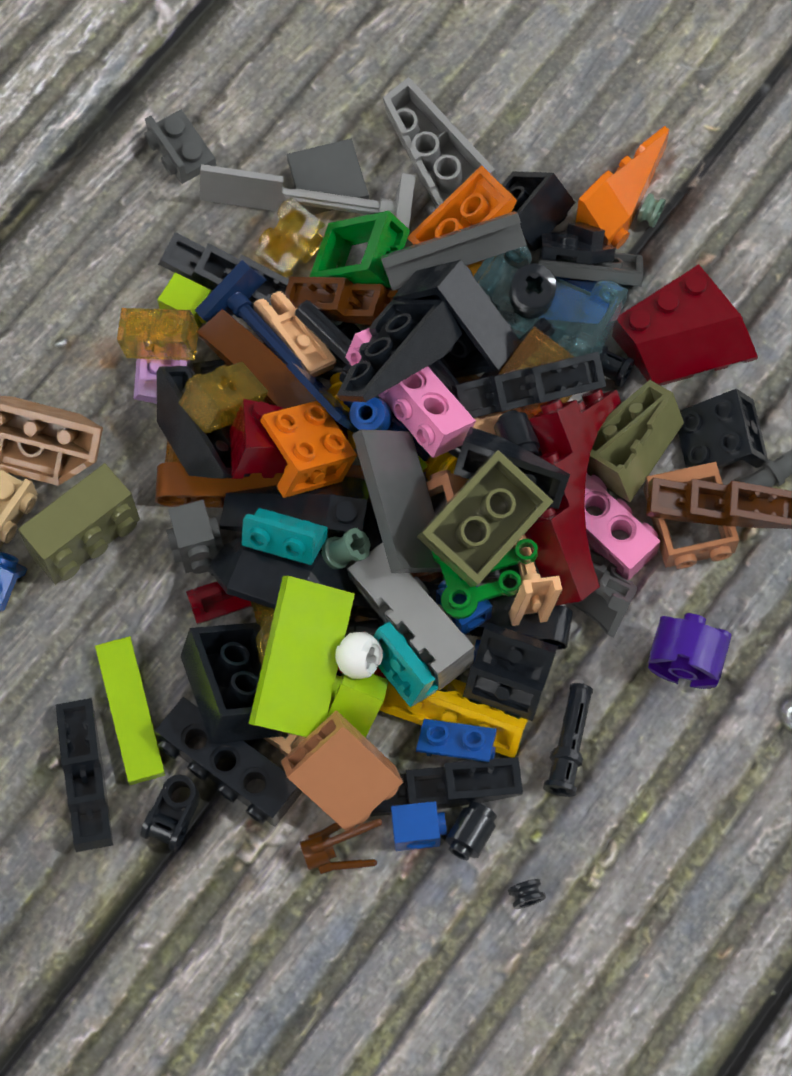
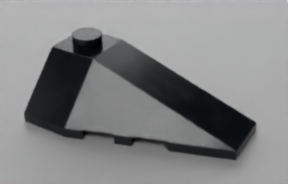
(334, 506)

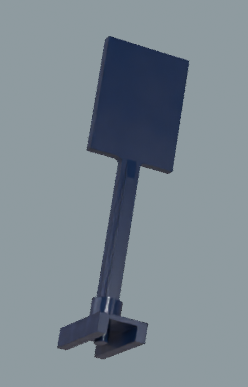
(233, 297)

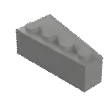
(415, 615)

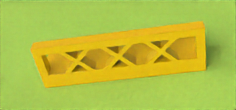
(455, 708)

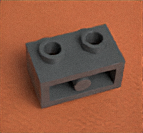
(194, 536)

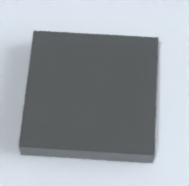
(329, 170)

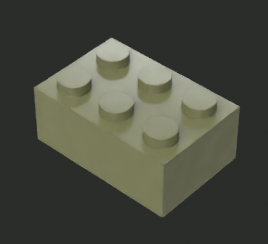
(485, 519)
(80, 524)

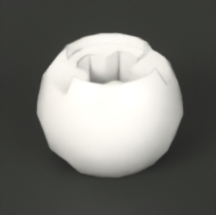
(358, 655)

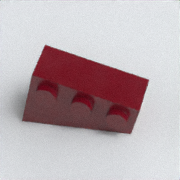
(251, 444)

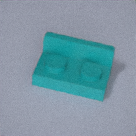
(283, 535)
(403, 667)

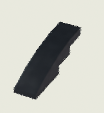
(211, 265)
(531, 385)
(84, 775)
(457, 784)

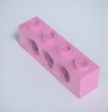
(423, 406)
(626, 554)

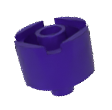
(689, 651)

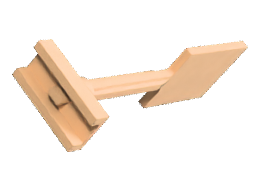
(535, 593)

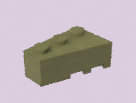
(634, 439)

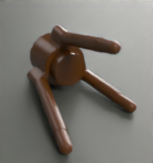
(320, 849)

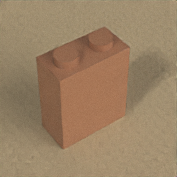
(342, 772)

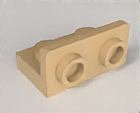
(16, 499)

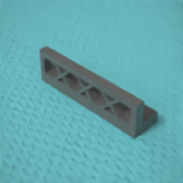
(466, 244)

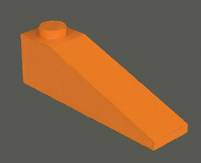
(617, 196)

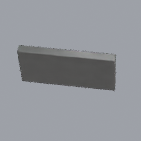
(397, 497)

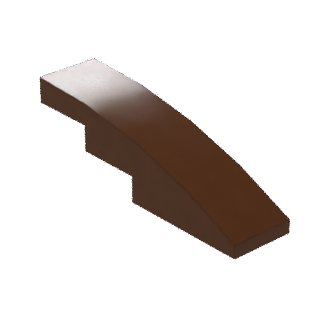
(340, 298)
(236, 344)
(720, 504)

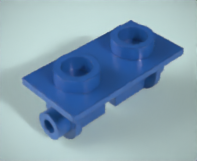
(457, 740)

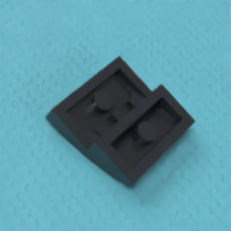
(510, 671)

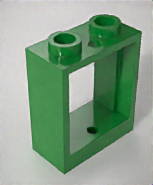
(381, 231)

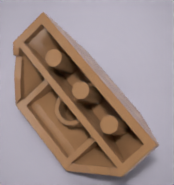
(45, 441)

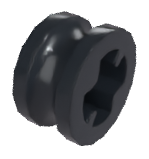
(526, 893)

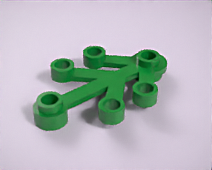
(484, 592)

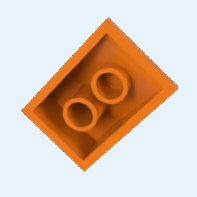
(472, 202)

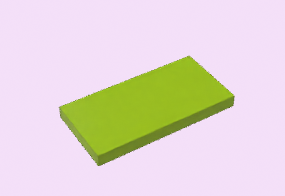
(301, 657)

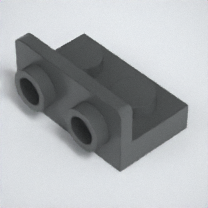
(179, 144)

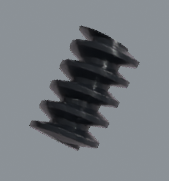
(533, 304)

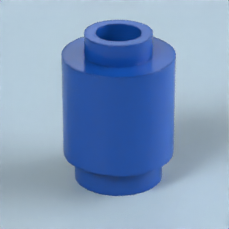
(380, 419)

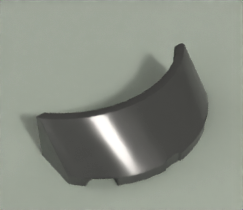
(608, 602)

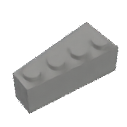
(432, 142)

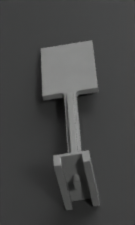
(267, 192)

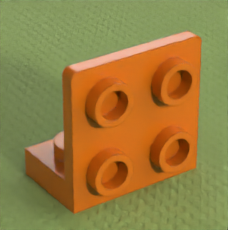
(311, 446)

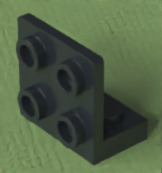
(722, 431)

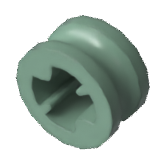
(651, 210)

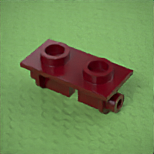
(213, 602)

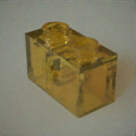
(157, 334)
(217, 396)

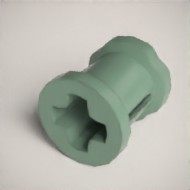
(352, 546)

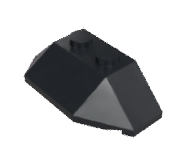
(198, 452)
(259, 574)

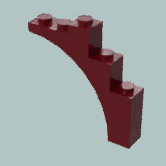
(566, 440)

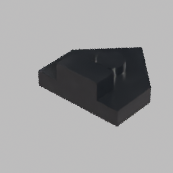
(578, 243)

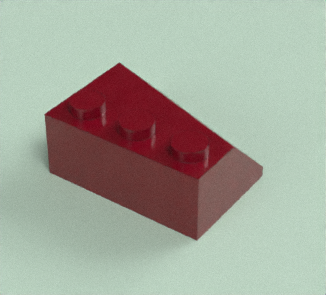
(684, 330)

